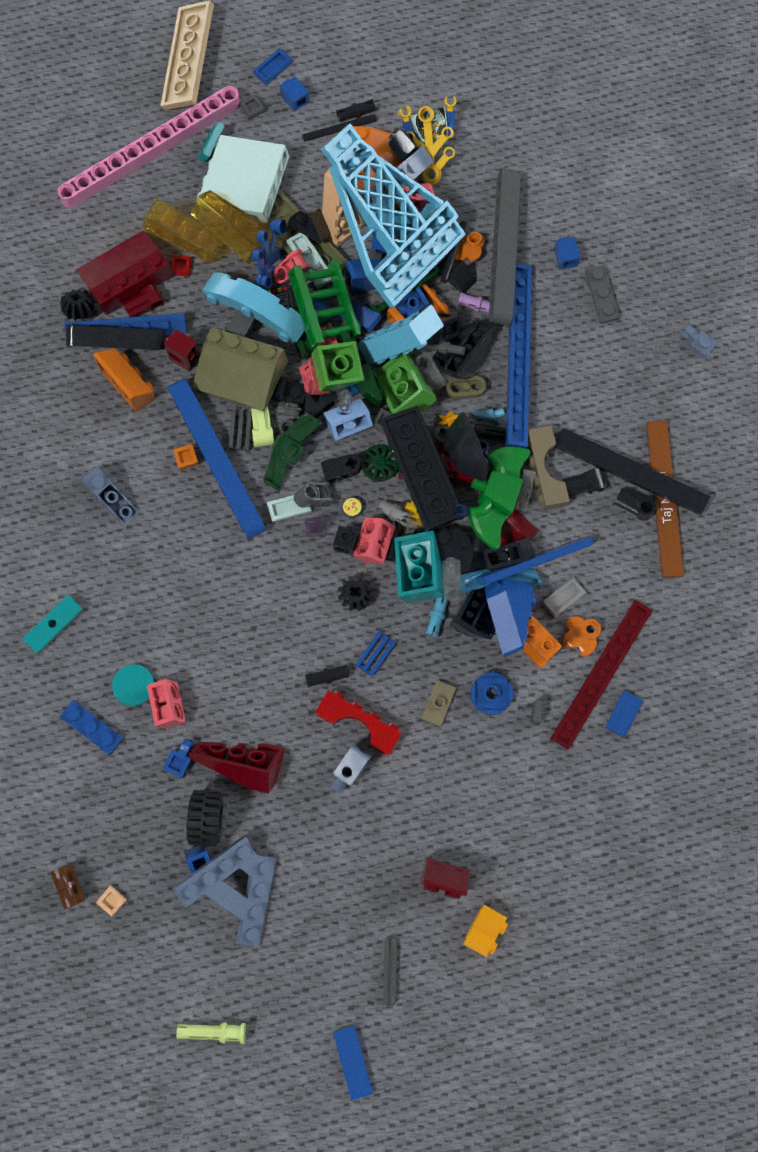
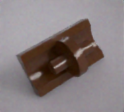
(68, 886)

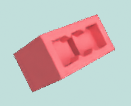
(374, 540)
(166, 704)

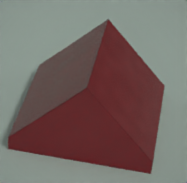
(517, 527)

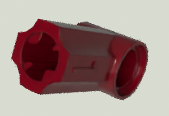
(147, 300)

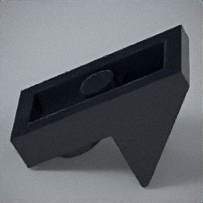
(312, 227)
(460, 275)
(289, 392)
(324, 403)

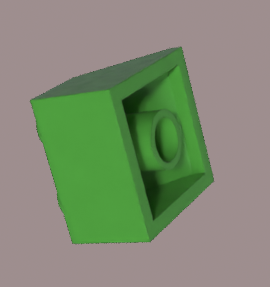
(337, 366)

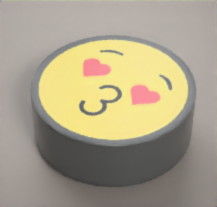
(352, 507)

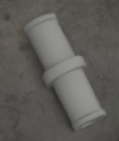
(395, 512)

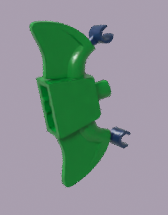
(497, 493)

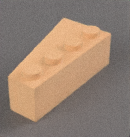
(334, 213)

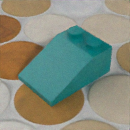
(418, 567)

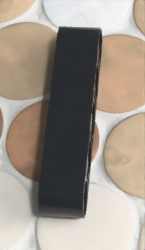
(115, 337)

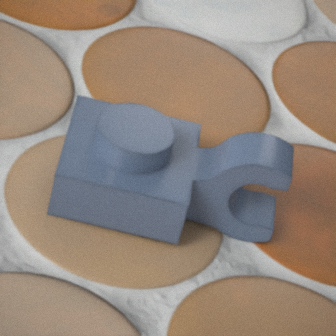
(701, 343)

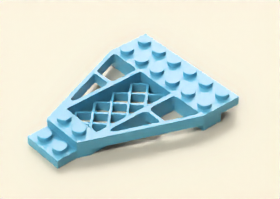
(429, 236)

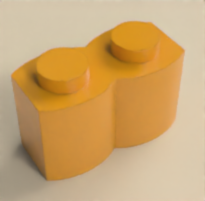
(484, 931)

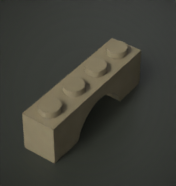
(552, 492)

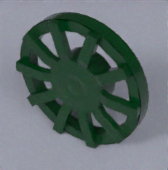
(379, 463)

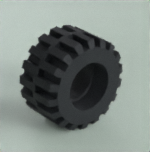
(204, 818)

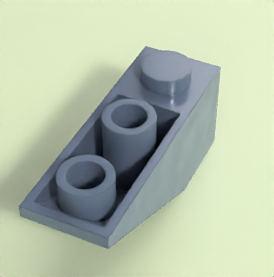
(109, 495)

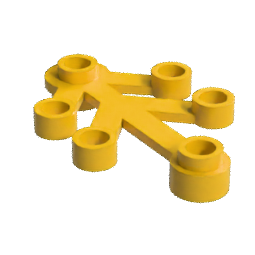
(432, 148)

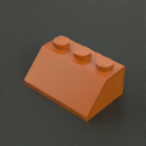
(125, 378)

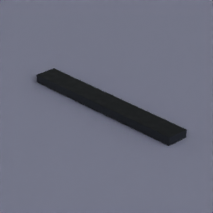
(632, 471)

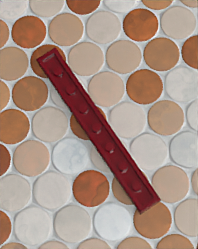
(601, 675)

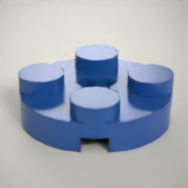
(499, 685)

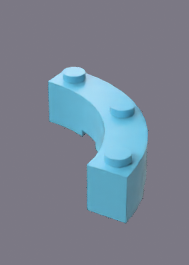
(255, 303)

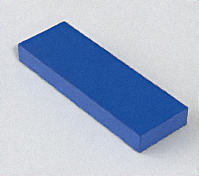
(352, 1063)

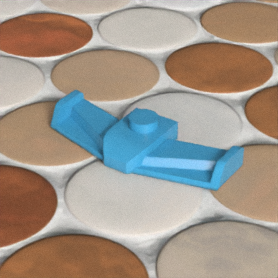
(470, 583)

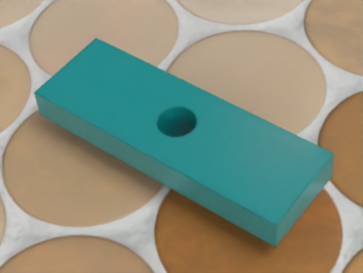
(43, 634)

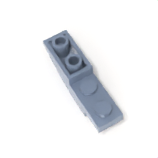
(412, 167)

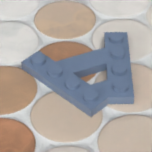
(209, 882)

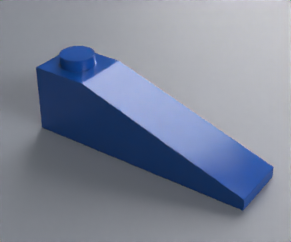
(510, 609)

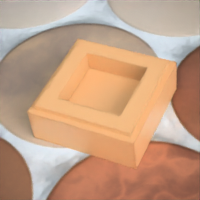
(111, 901)

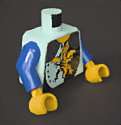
(441, 119)

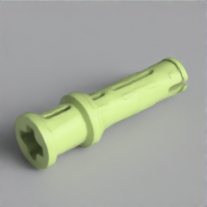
(208, 1032)

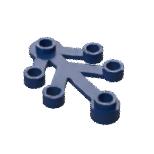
(270, 253)

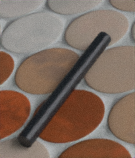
(337, 128)
(451, 258)

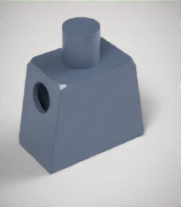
(357, 760)

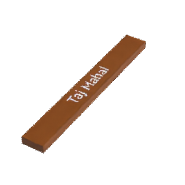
(665, 510)

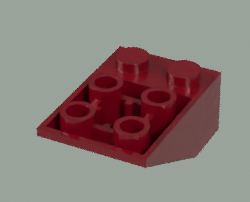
(445, 877)

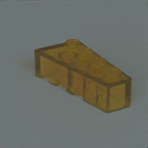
(229, 224)
(181, 231)

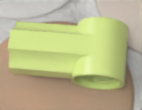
(262, 429)

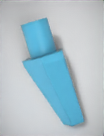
(490, 414)

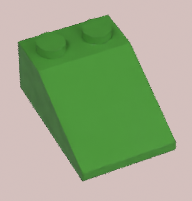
(404, 385)

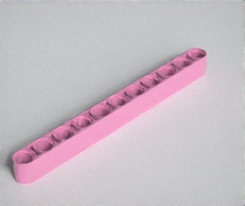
(140, 147)

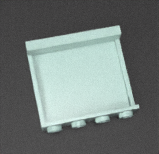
(246, 174)

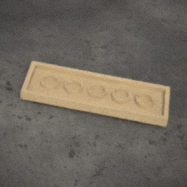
(187, 55)

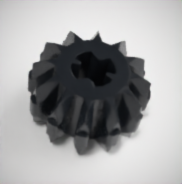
(77, 304)
(355, 586)

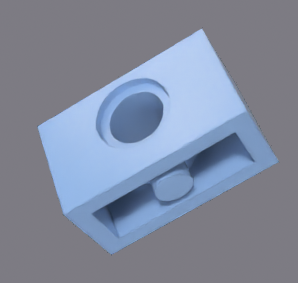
(348, 422)

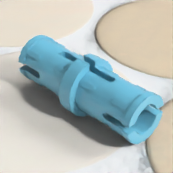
(437, 617)

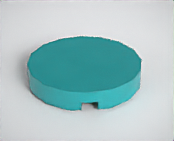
(131, 685)

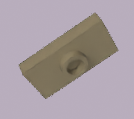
(438, 703)

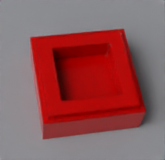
(180, 265)

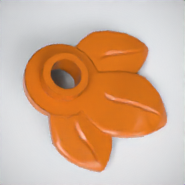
(469, 249)
(578, 634)

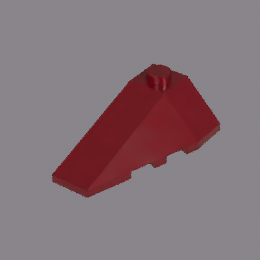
(249, 767)

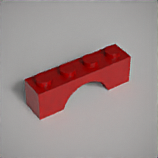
(335, 708)

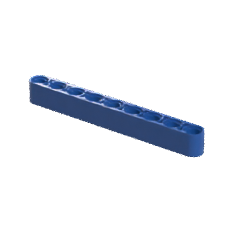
(216, 458)

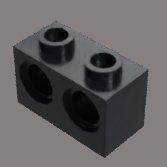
(448, 331)

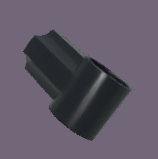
(588, 482)
(633, 504)

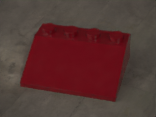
(124, 271)

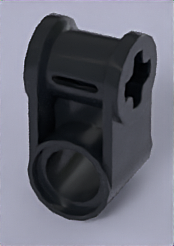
(339, 468)

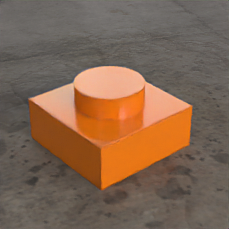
(185, 457)

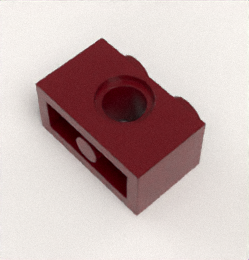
(182, 349)

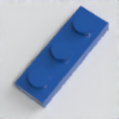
(91, 727)

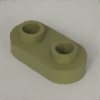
(465, 387)

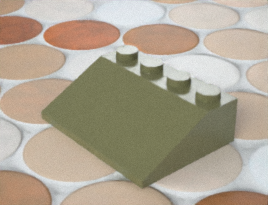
(239, 369)

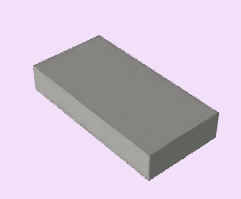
(563, 597)

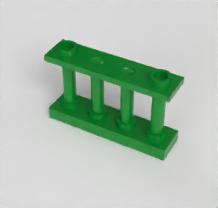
(310, 315)

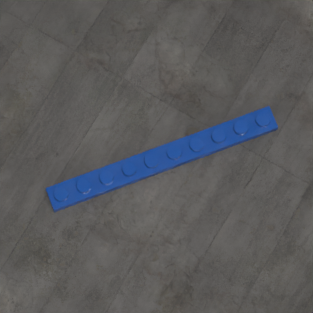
(519, 361)

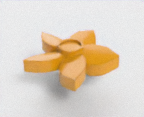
(448, 419)

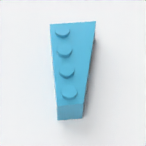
(400, 336)

